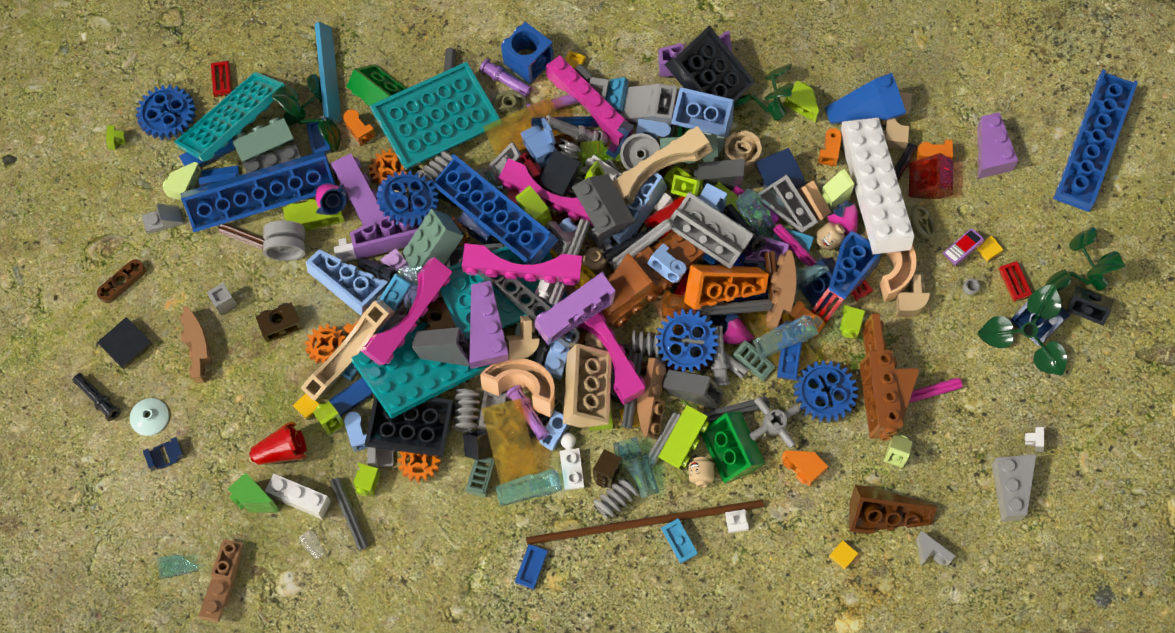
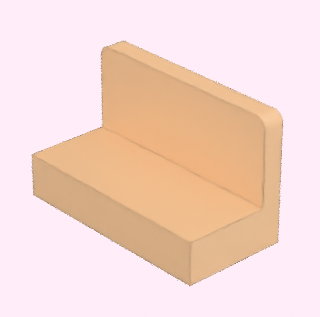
(814, 200)

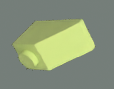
(182, 180)
(838, 189)
(898, 451)

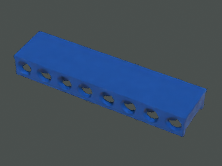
(1095, 141)
(257, 191)
(494, 212)

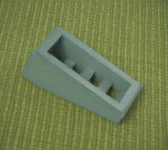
(752, 351)
(470, 489)

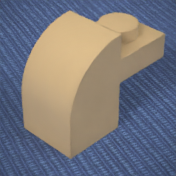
(912, 303)
(526, 343)

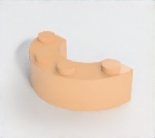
(903, 270)
(522, 372)

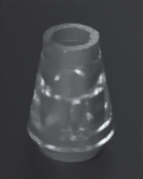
(312, 544)

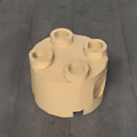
(743, 146)

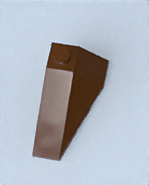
(879, 509)

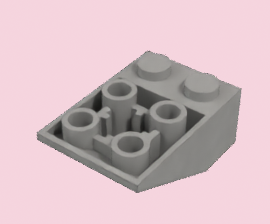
(650, 103)

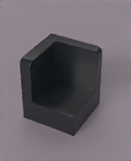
(477, 444)

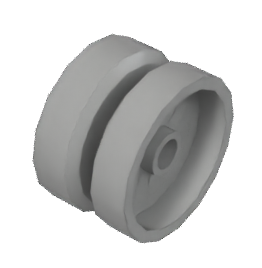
(635, 144)
(284, 240)

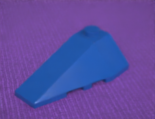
(873, 100)
(852, 265)

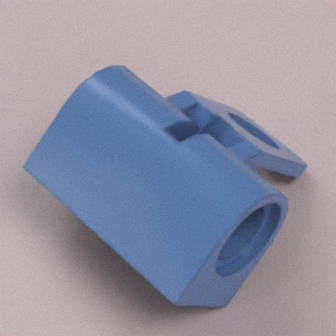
(539, 143)

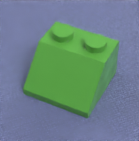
(250, 496)

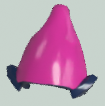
(330, 199)
(846, 216)
(734, 330)

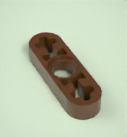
(122, 288)

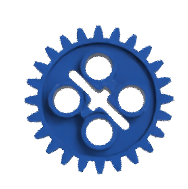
(159, 125)
(390, 200)
(685, 358)
(842, 387)

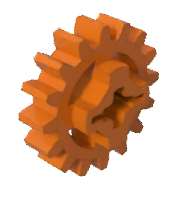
(386, 159)
(323, 335)
(413, 467)

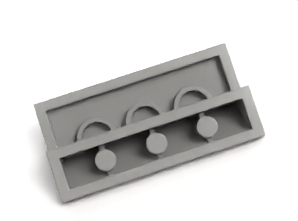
(710, 230)

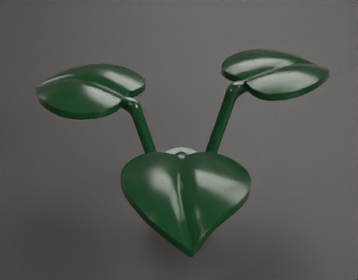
(774, 106)
(295, 113)
(1095, 276)
(1044, 303)

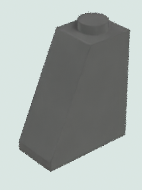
(726, 172)
(442, 345)
(693, 388)

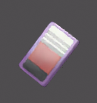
(963, 247)

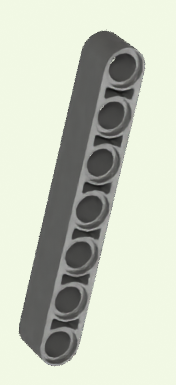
(529, 309)

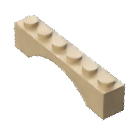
(689, 147)
(331, 370)

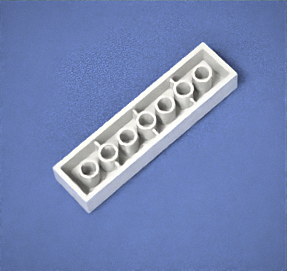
(876, 186)

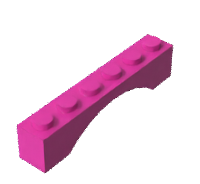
(570, 81)
(518, 177)
(563, 268)
(430, 280)
(627, 383)

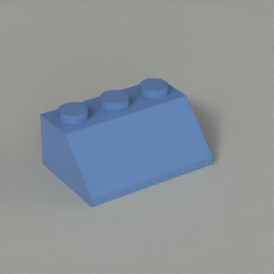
(707, 111)

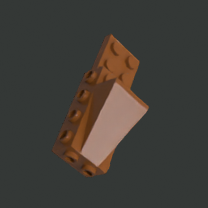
(639, 283)
(884, 387)

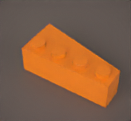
(719, 283)

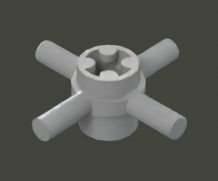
(780, 422)

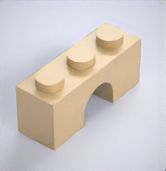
(894, 133)

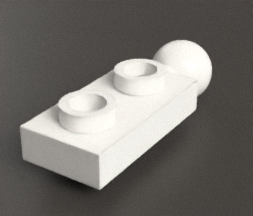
(571, 463)

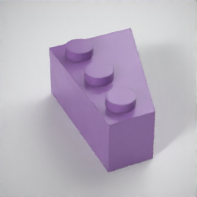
(994, 147)

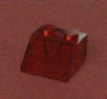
(931, 177)

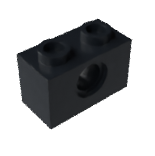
(1089, 305)

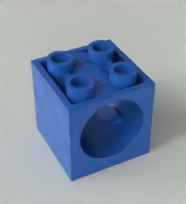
(530, 65)

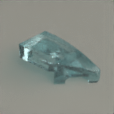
(174, 566)

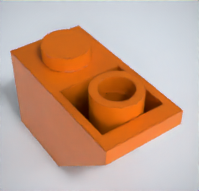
(805, 464)

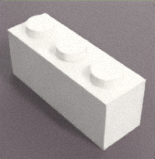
(298, 496)

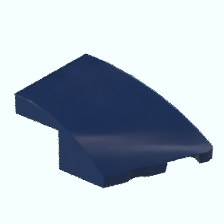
(779, 165)

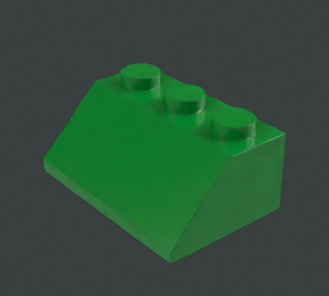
(373, 84)
(732, 447)

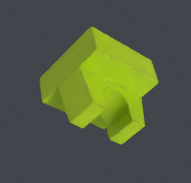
(114, 137)

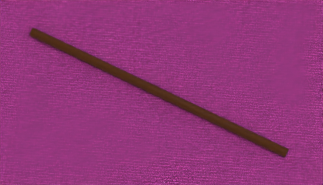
(644, 522)

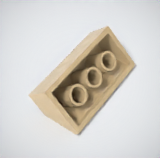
(587, 387)

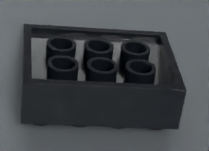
(710, 67)
(415, 431)

